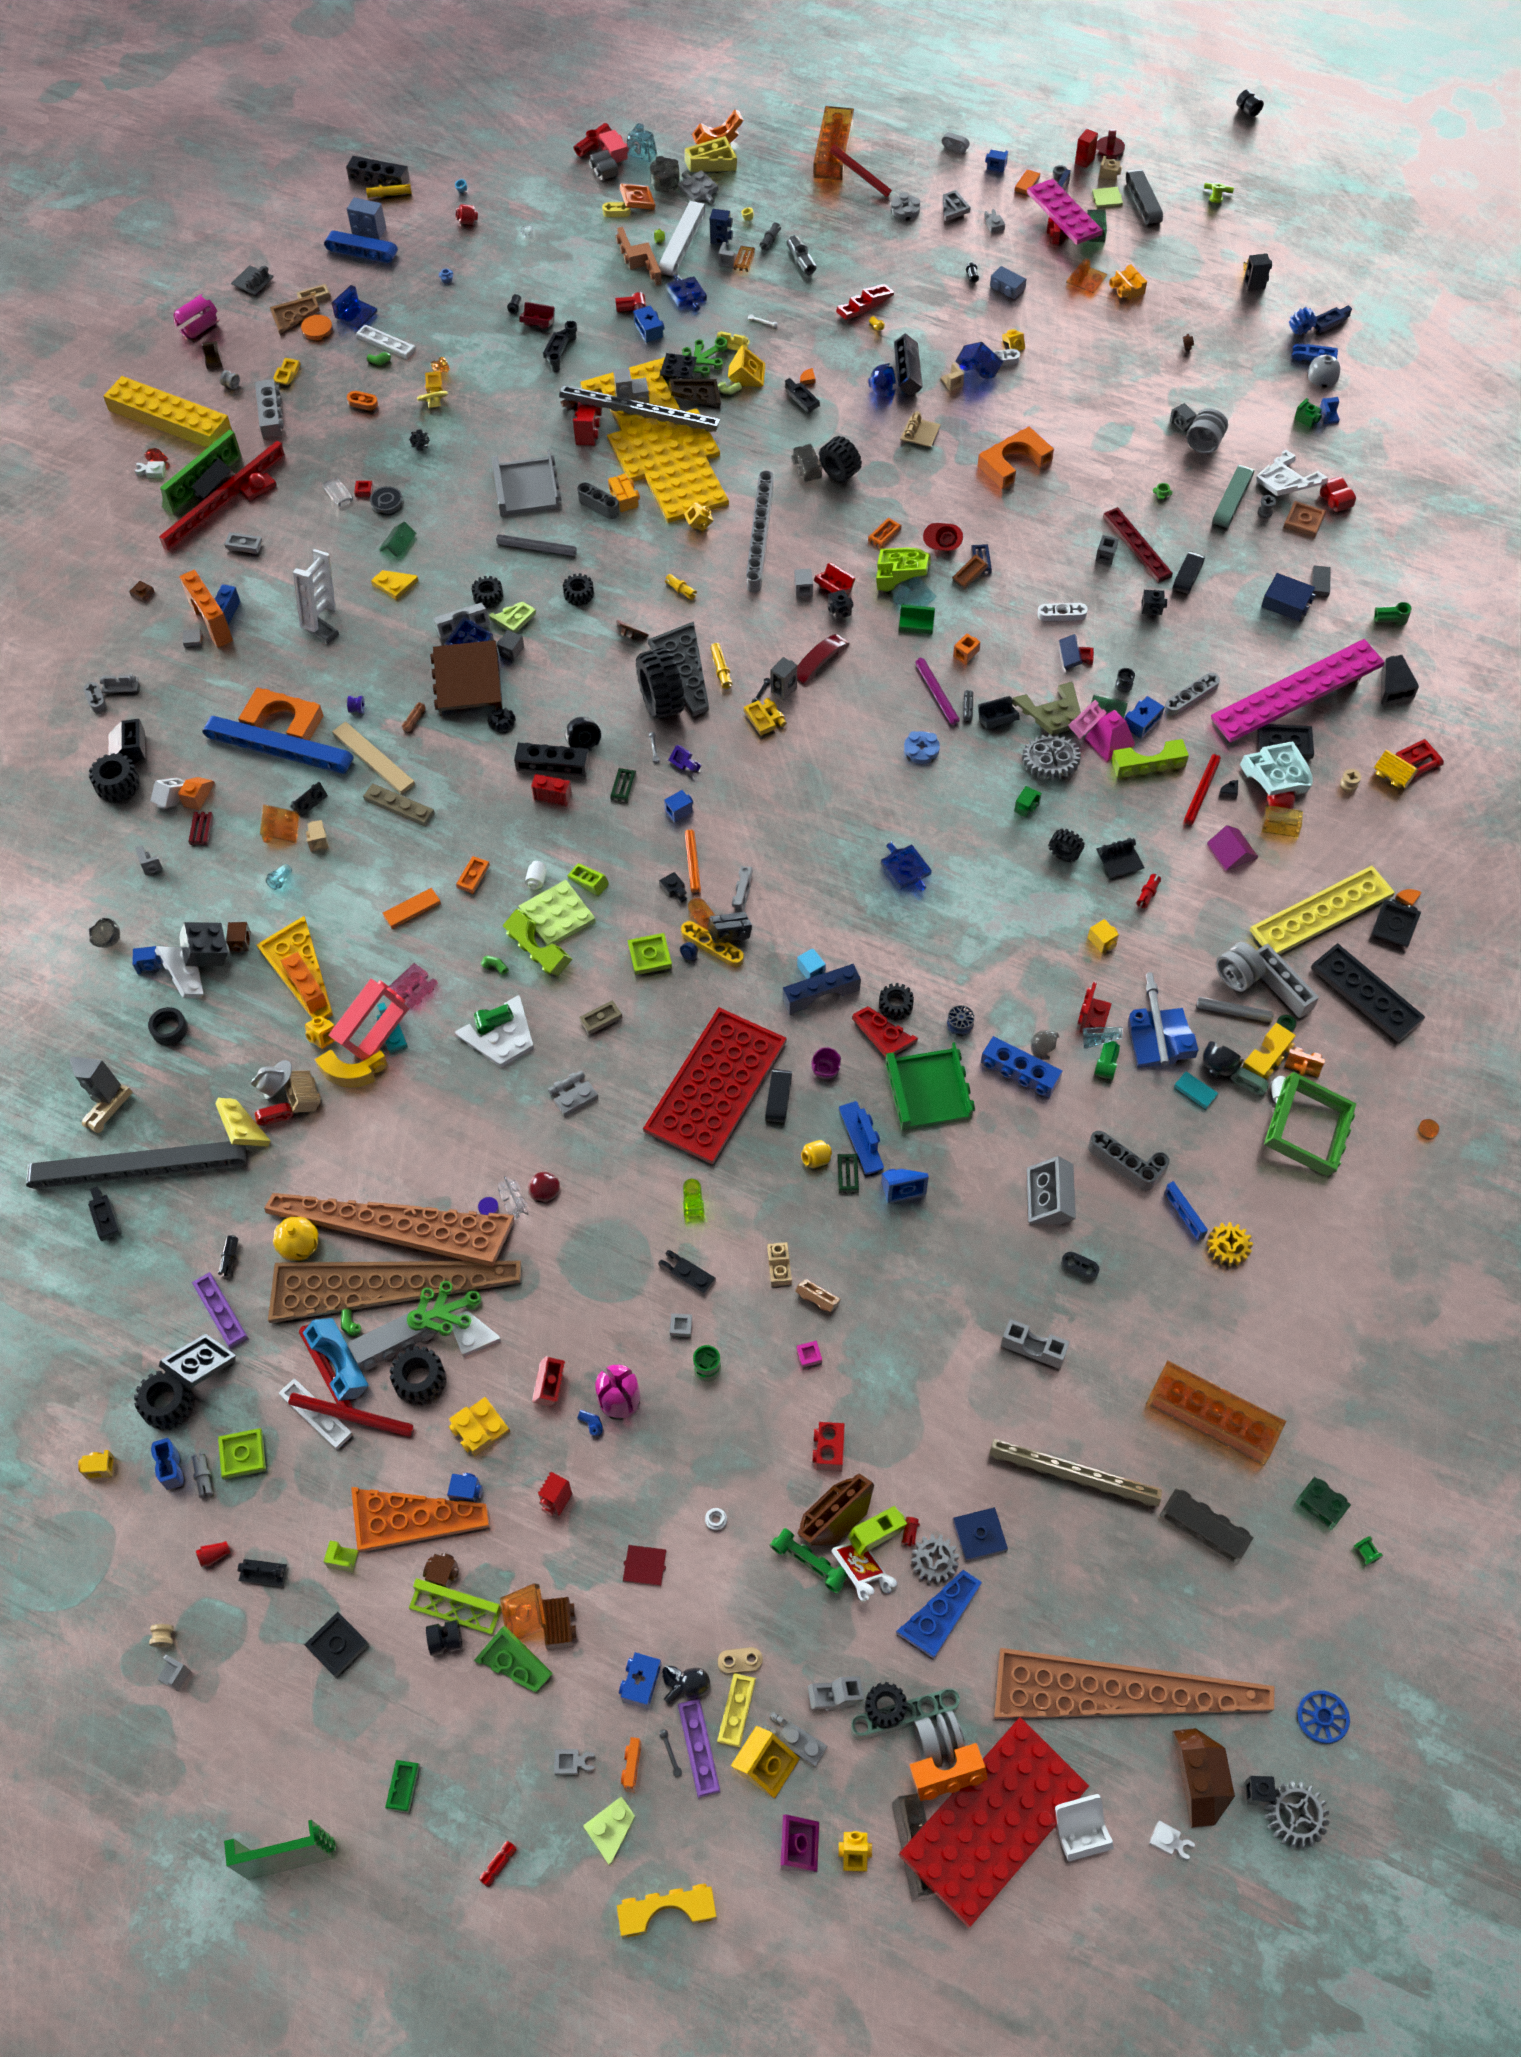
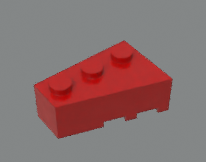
(586, 424)

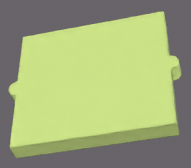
(1107, 197)

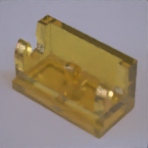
(1282, 821)

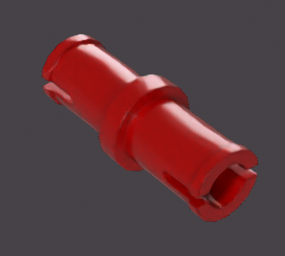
(1148, 891)

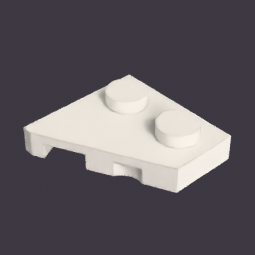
(475, 1337)

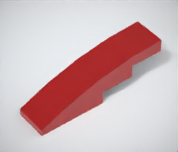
(865, 302)

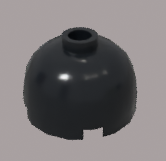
(582, 733)
(1221, 1060)

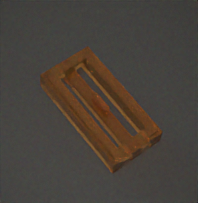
(742, 266)

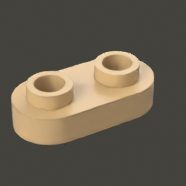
(740, 1663)

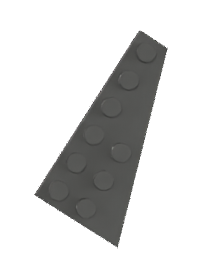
(685, 651)

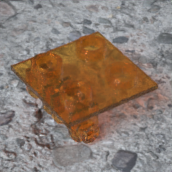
(1086, 277)
(278, 824)

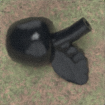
(691, 1682)

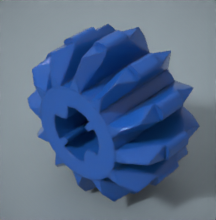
(1303, 321)

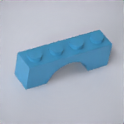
(327, 1339)

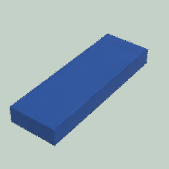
(1185, 1211)

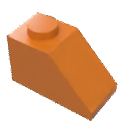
(195, 792)

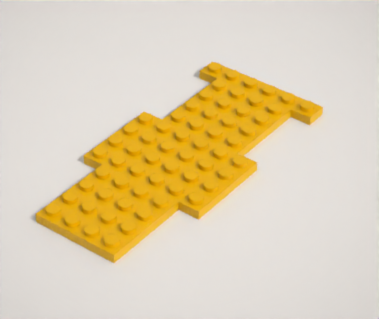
(663, 453)

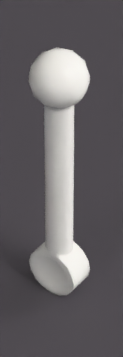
(751, 317)

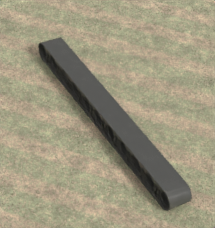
(135, 1164)

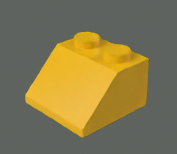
(765, 1761)

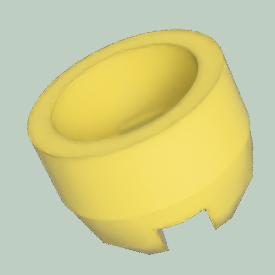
(747, 214)

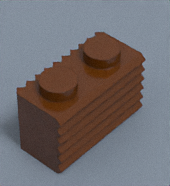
(558, 1619)

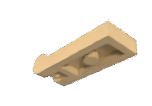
(103, 1111)

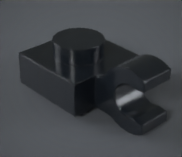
(674, 886)

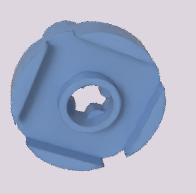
(925, 739)

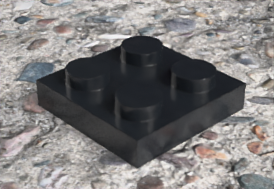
(336, 1644)

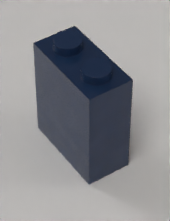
(1288, 597)

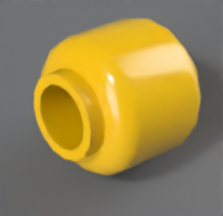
(816, 1154)

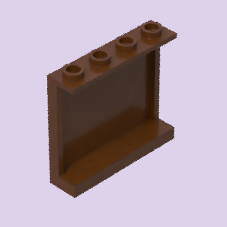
(466, 676)

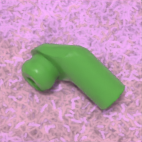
(347, 1325)

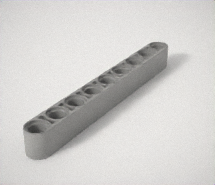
(760, 531)

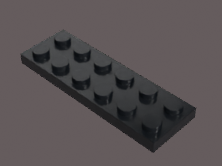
(1368, 992)

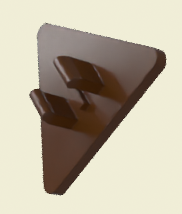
(625, 627)

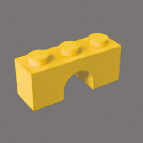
(1278, 1042)

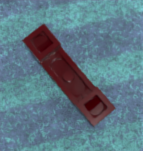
(818, 656)

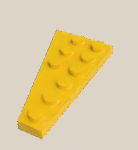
(287, 942)

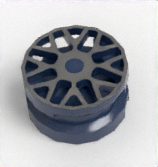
(960, 1020)

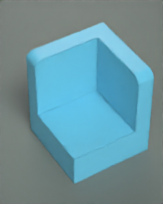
(811, 964)

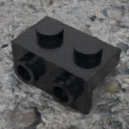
(997, 712)

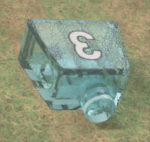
(641, 143)

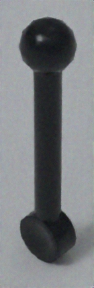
(766, 682)

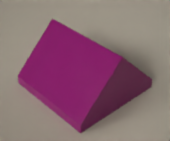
(1231, 848)
(799, 1844)

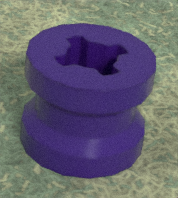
(355, 704)

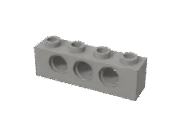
(268, 408)

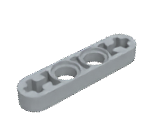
(1194, 696)

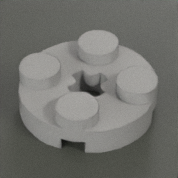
(905, 206)

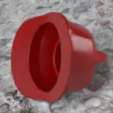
(943, 536)

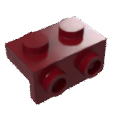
(537, 315)

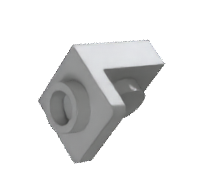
(147, 863)

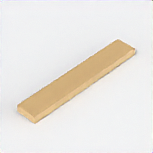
(373, 758)

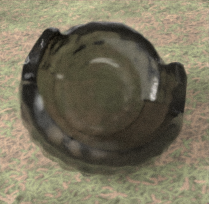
(104, 933)
(1043, 1043)

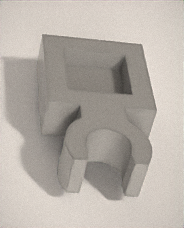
(994, 222)
(568, 1761)

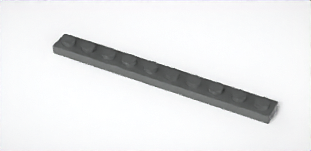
(639, 408)

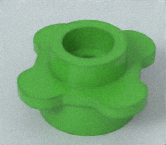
(1162, 490)

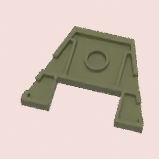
(1052, 716)

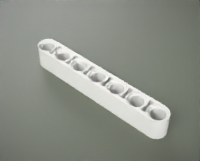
(682, 238)

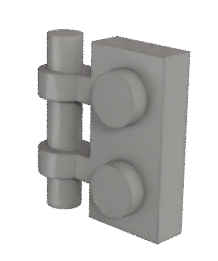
(575, 1098)

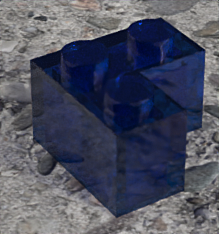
(980, 358)
(468, 632)

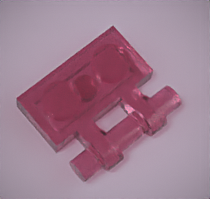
(409, 981)

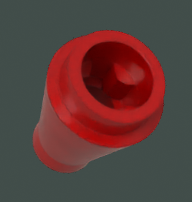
(211, 1553)

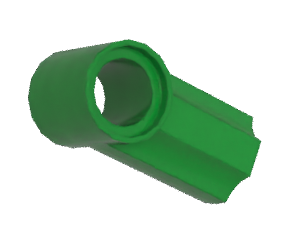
(1398, 614)
(487, 1020)
(1107, 1063)

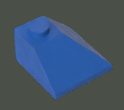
(903, 1184)

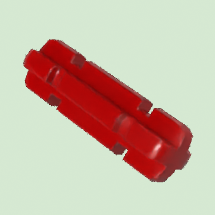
(497, 1864)

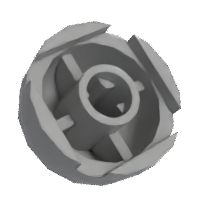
(1324, 370)

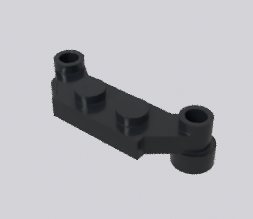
(558, 343)

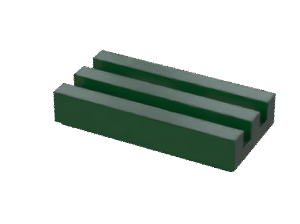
(620, 796)
(848, 1187)

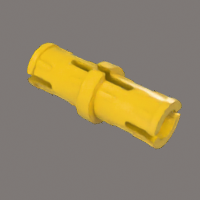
(680, 586)

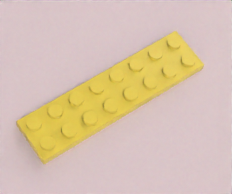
(1322, 911)

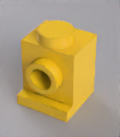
(97, 1465)

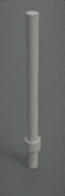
(1152, 991)

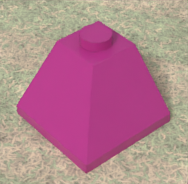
(1110, 734)

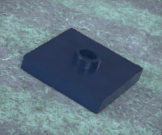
(980, 1534)

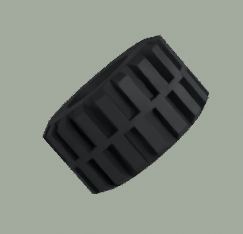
(840, 459)
(118, 787)
(406, 1364)
(167, 1415)

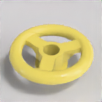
(433, 398)

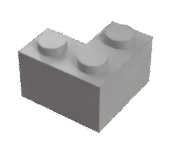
(630, 389)

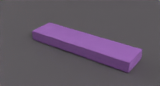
(220, 1310)
(699, 1748)

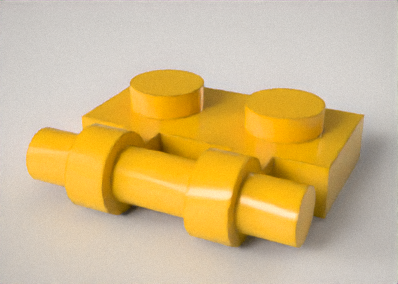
(761, 719)

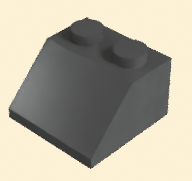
(95, 1078)

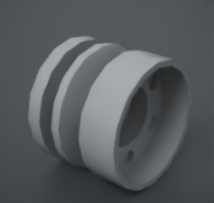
(1207, 431)
(939, 1739)

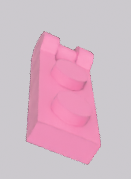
(1087, 719)

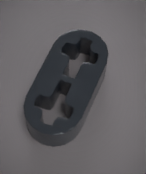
(1080, 1266)

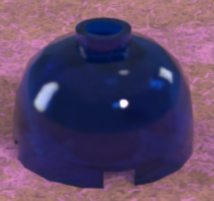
(882, 380)

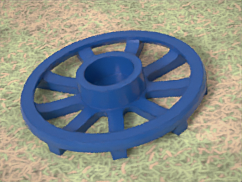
(1323, 1717)

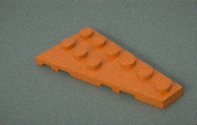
(403, 1518)

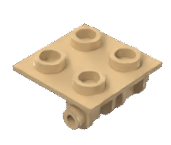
(920, 431)

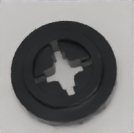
(505, 724)

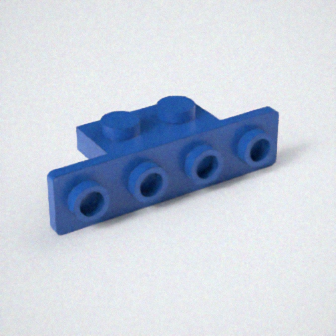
(862, 1136)

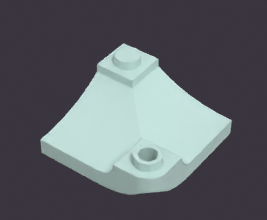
(1279, 769)

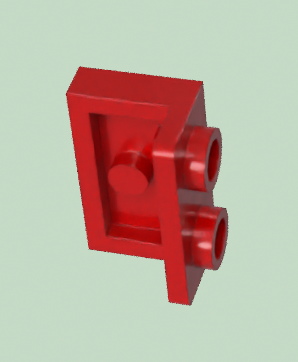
(835, 579)

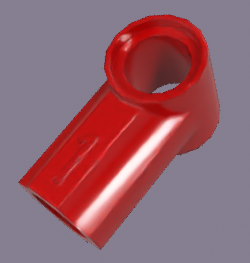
(630, 303)

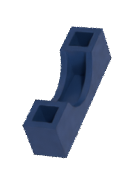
(803, 993)

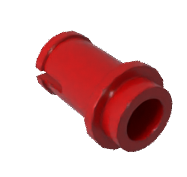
(910, 1531)

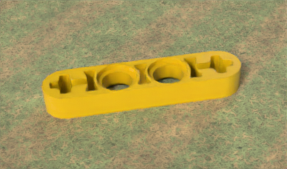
(710, 946)

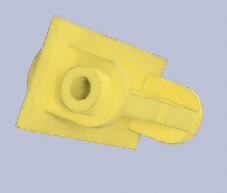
(735, 342)

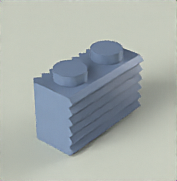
(1007, 282)

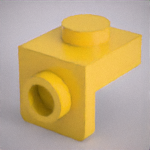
(1015, 339)
(433, 382)

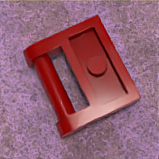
(1419, 752)

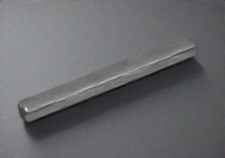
(536, 545)

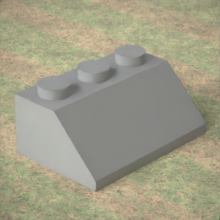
(1051, 1192)

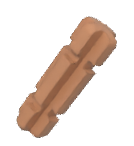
(413, 717)

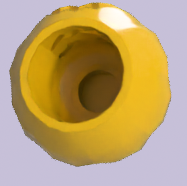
(295, 1238)

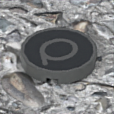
(386, 500)

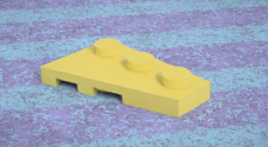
(239, 1124)

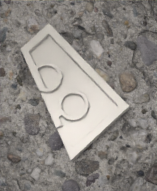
(184, 977)

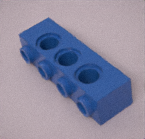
(1018, 1058)

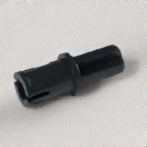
(228, 1255)

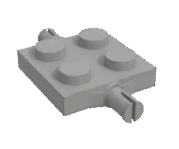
(698, 187)

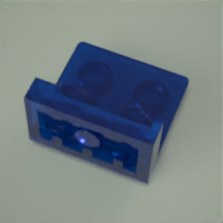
(351, 309)

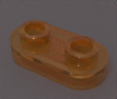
(703, 914)

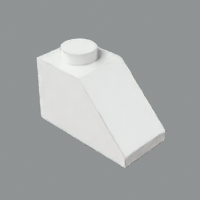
(166, 792)

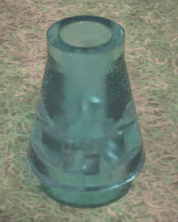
(278, 877)

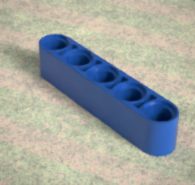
(361, 246)

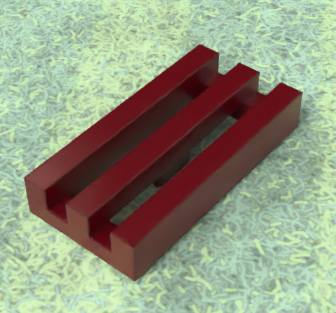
(202, 817)

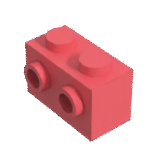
(614, 144)

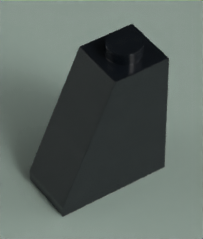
(212, 479)
(1397, 680)

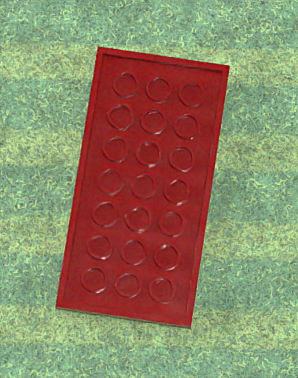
(715, 1085)
(993, 1827)

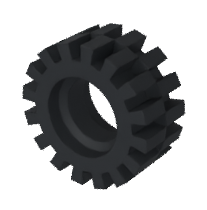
(578, 582)
(487, 584)
(1066, 845)
(900, 992)
(896, 1695)

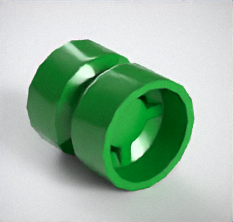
(707, 1363)

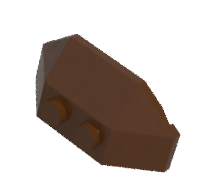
(837, 1511)
(1204, 1776)

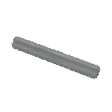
(1235, 1009)

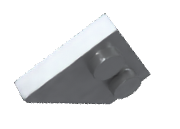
(954, 205)

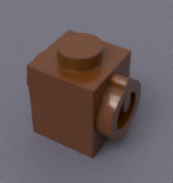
(441, 1570)

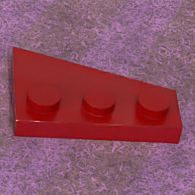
(883, 1033)

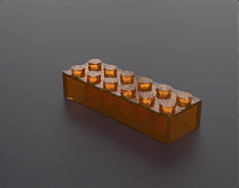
(835, 130)
(1216, 1413)

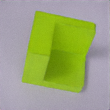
(340, 1557)

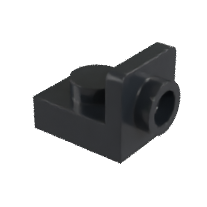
(1260, 1789)

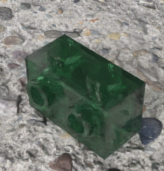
(1323, 1502)

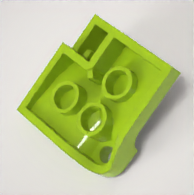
(899, 565)

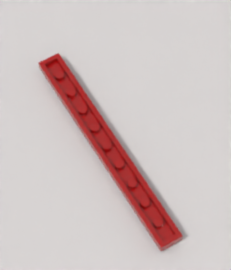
(220, 496)

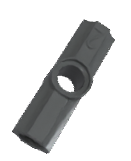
(801, 255)

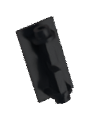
(309, 799)
(262, 1572)

